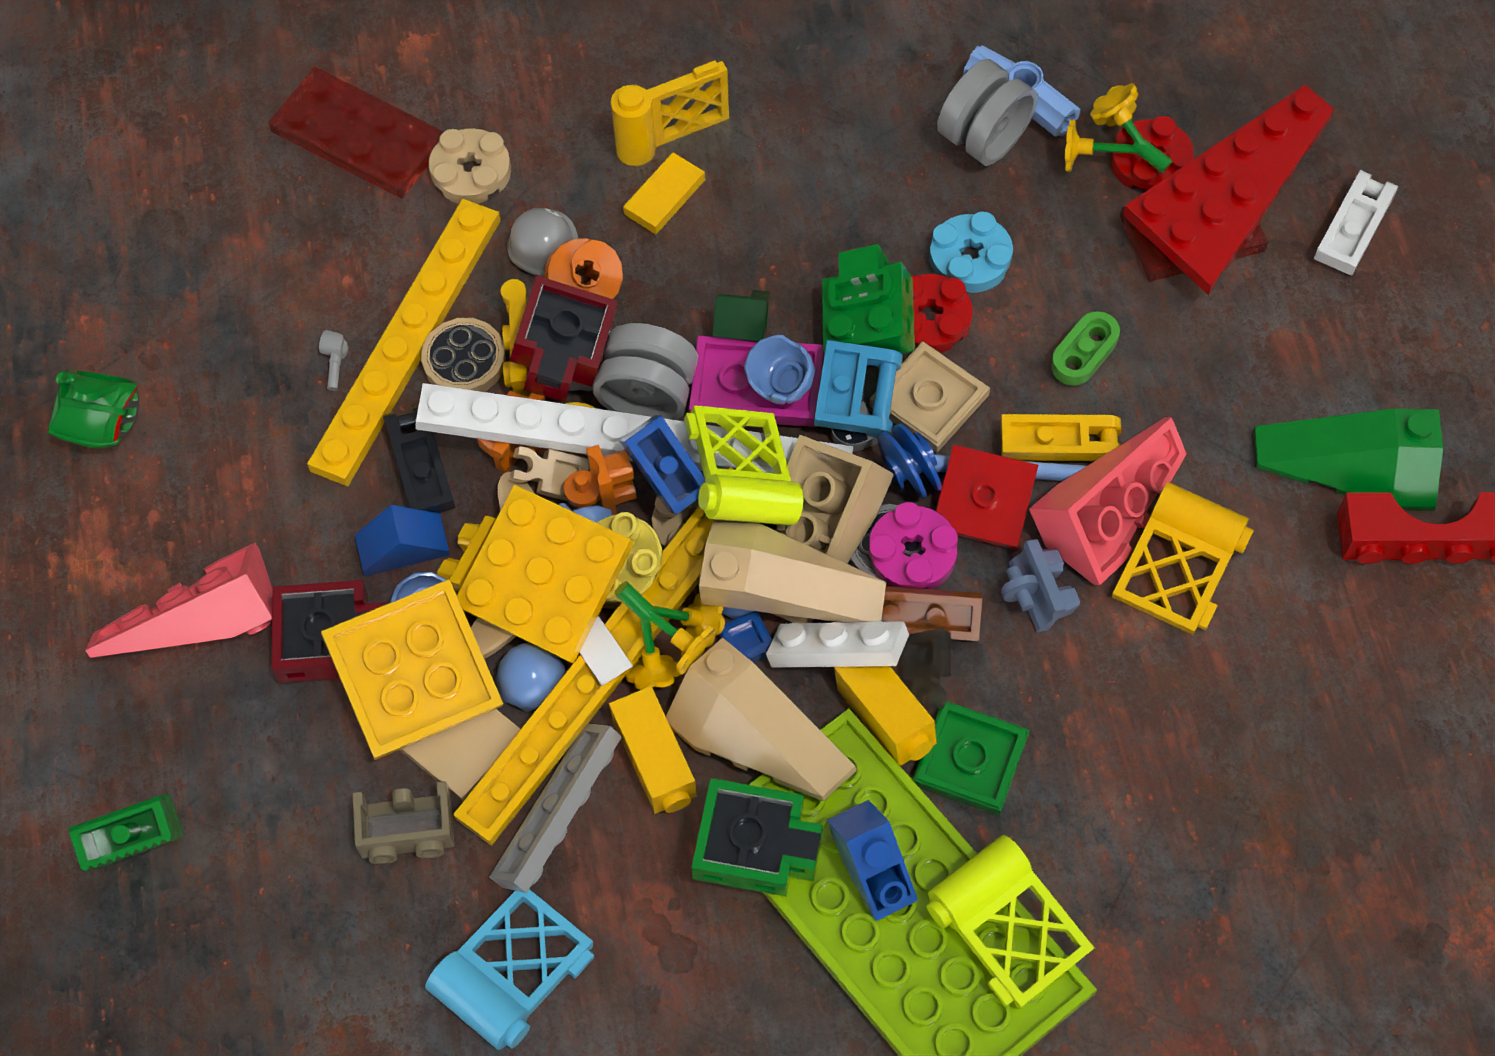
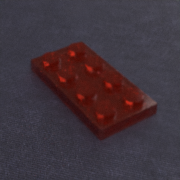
(356, 132)

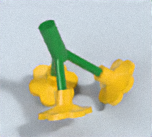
(1114, 109)
(702, 625)

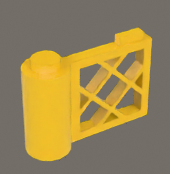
(641, 118)
(1197, 526)

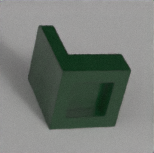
(741, 316)

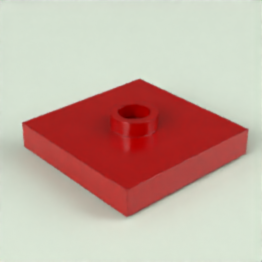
(986, 496)

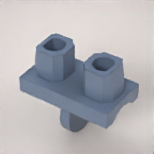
(1035, 588)

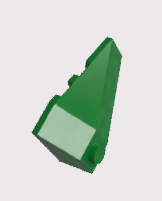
(1360, 453)

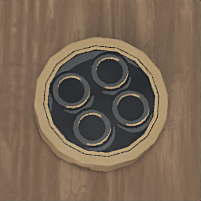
(464, 355)

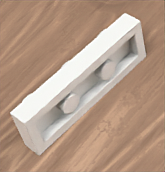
(838, 644)

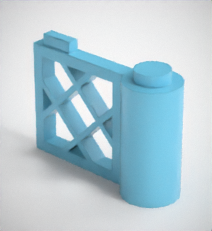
(484, 996)

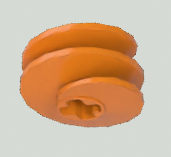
(597, 259)

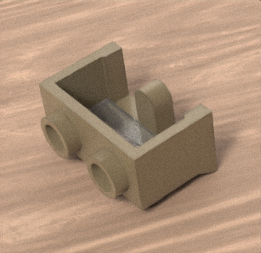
(404, 825)

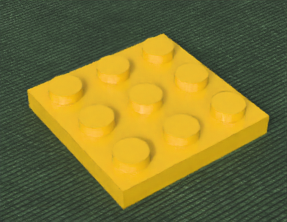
(544, 573)
(412, 669)

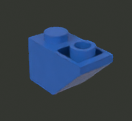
(873, 859)

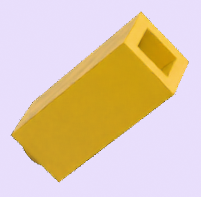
(888, 710)
(653, 751)

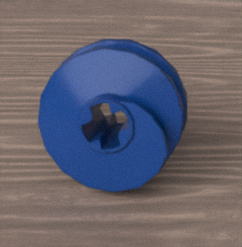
(908, 457)

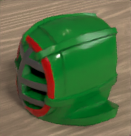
(93, 408)

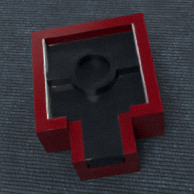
(561, 337)
(297, 624)

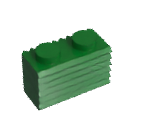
(126, 832)

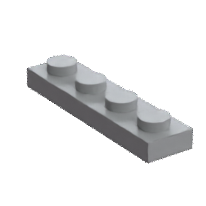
(555, 808)

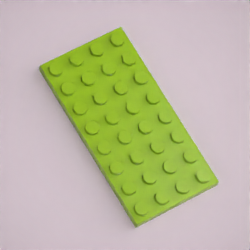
(905, 970)

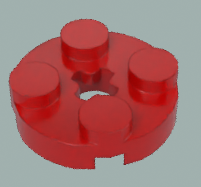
(1163, 135)
(952, 301)

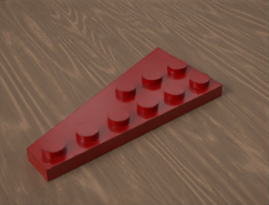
(1222, 195)

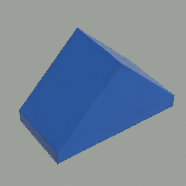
(400, 539)

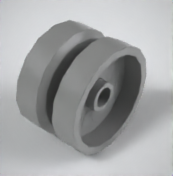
(987, 112)
(645, 371)

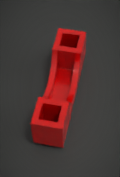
(1379, 529)

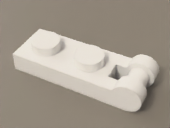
(1355, 223)

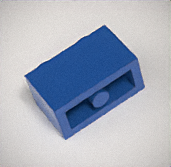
(664, 463)

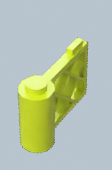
(747, 491)
(984, 888)

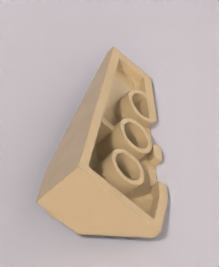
(838, 500)
(772, 573)

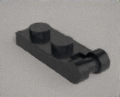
(419, 464)

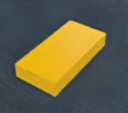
(664, 193)

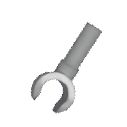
(336, 347)

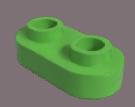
(1082, 350)

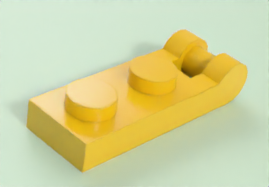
(516, 299)
(1058, 436)

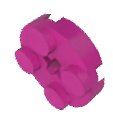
(912, 524)

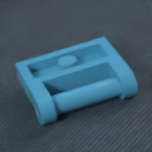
(843, 388)

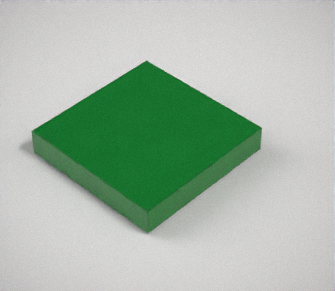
(972, 758)

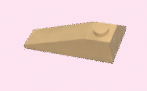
(743, 716)

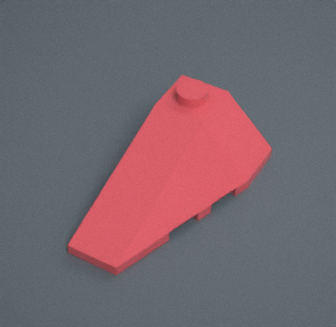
(1106, 502)
(220, 605)

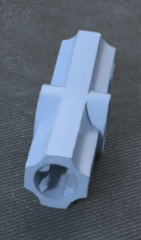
(1052, 109)

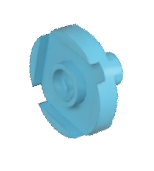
(973, 231)

